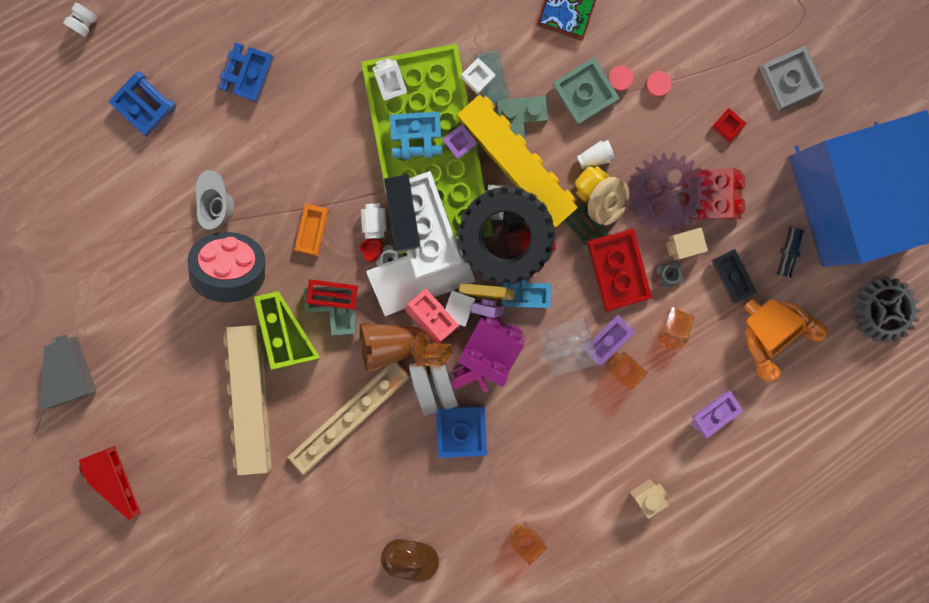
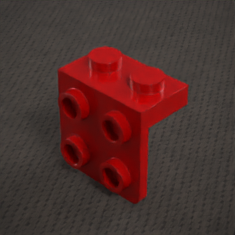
(723, 194)

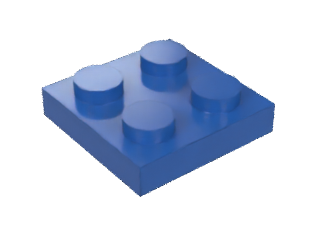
(461, 432)

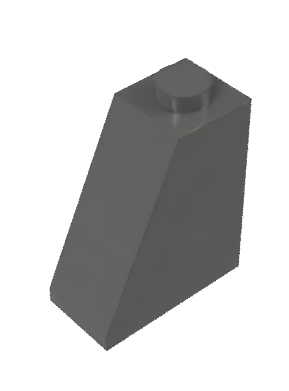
(64, 373)

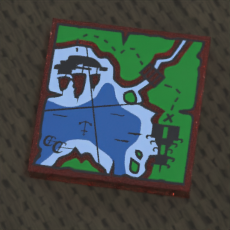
(567, 17)

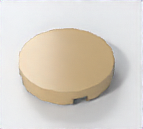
(608, 200)

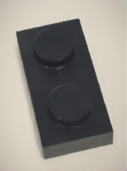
(734, 276)

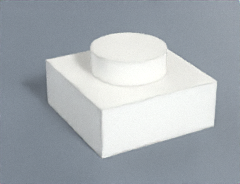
(477, 76)

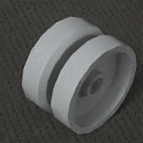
(430, 386)

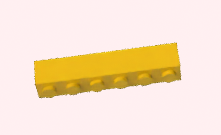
(514, 158)

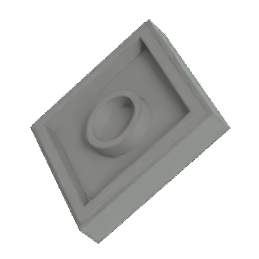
(792, 78)

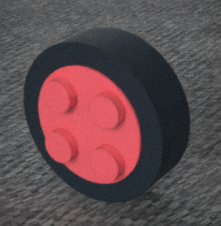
(226, 267)

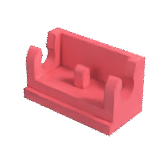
(431, 317)

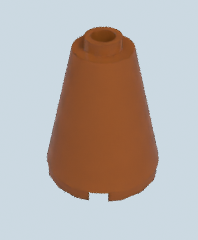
(385, 344)

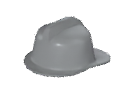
(213, 202)

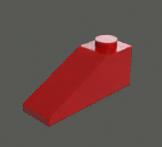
(107, 476)

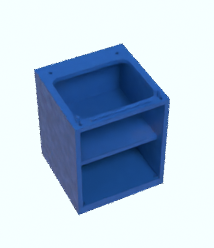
(867, 190)

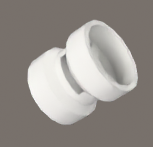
(82, 14)

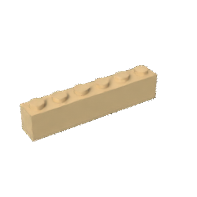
(248, 399)

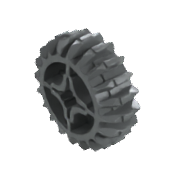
(899, 297)

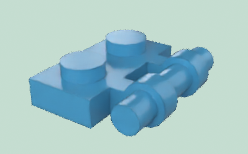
(416, 127)

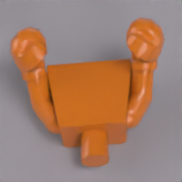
(773, 329)

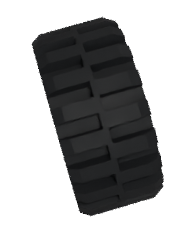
(495, 267)

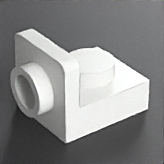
(389, 78)

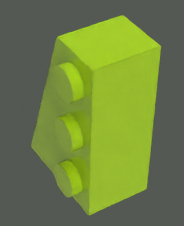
(282, 334)

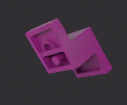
(492, 349)

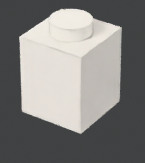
(459, 307)

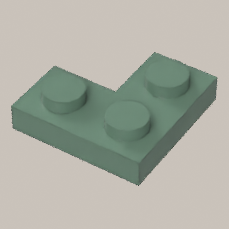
(523, 111)
(341, 320)

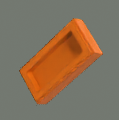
(311, 230)

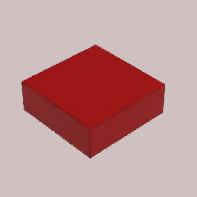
(728, 125)

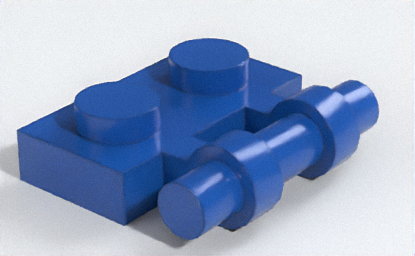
(252, 74)

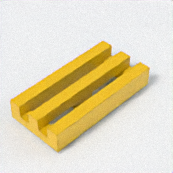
(486, 291)

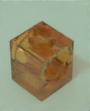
(636, 373)
(532, 551)

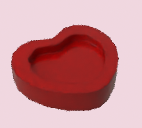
(371, 249)

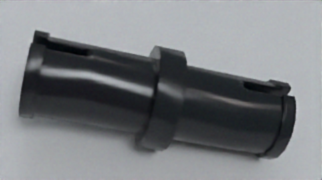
(790, 252)

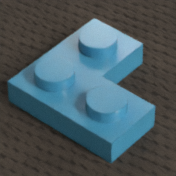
(529, 295)

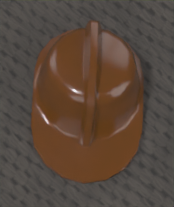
(410, 560)

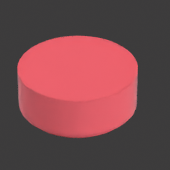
(620, 78)
(658, 84)

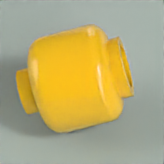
(588, 181)

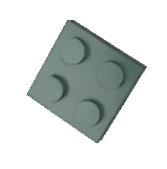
(585, 91)

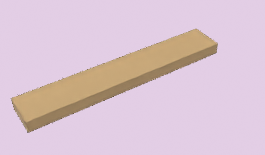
(348, 417)

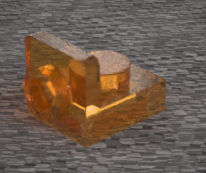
(676, 329)
(429, 354)

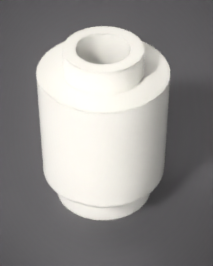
(373, 221)

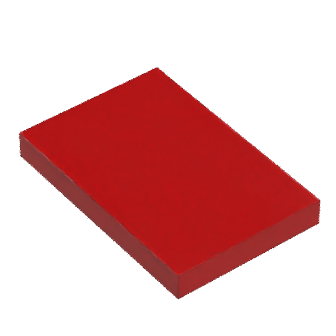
(619, 269)

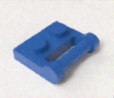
(136, 109)

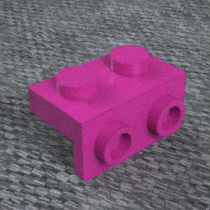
(462, 375)

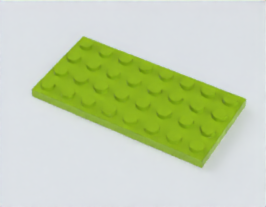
(431, 86)

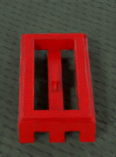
(353, 296)

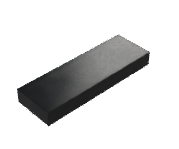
(402, 213)

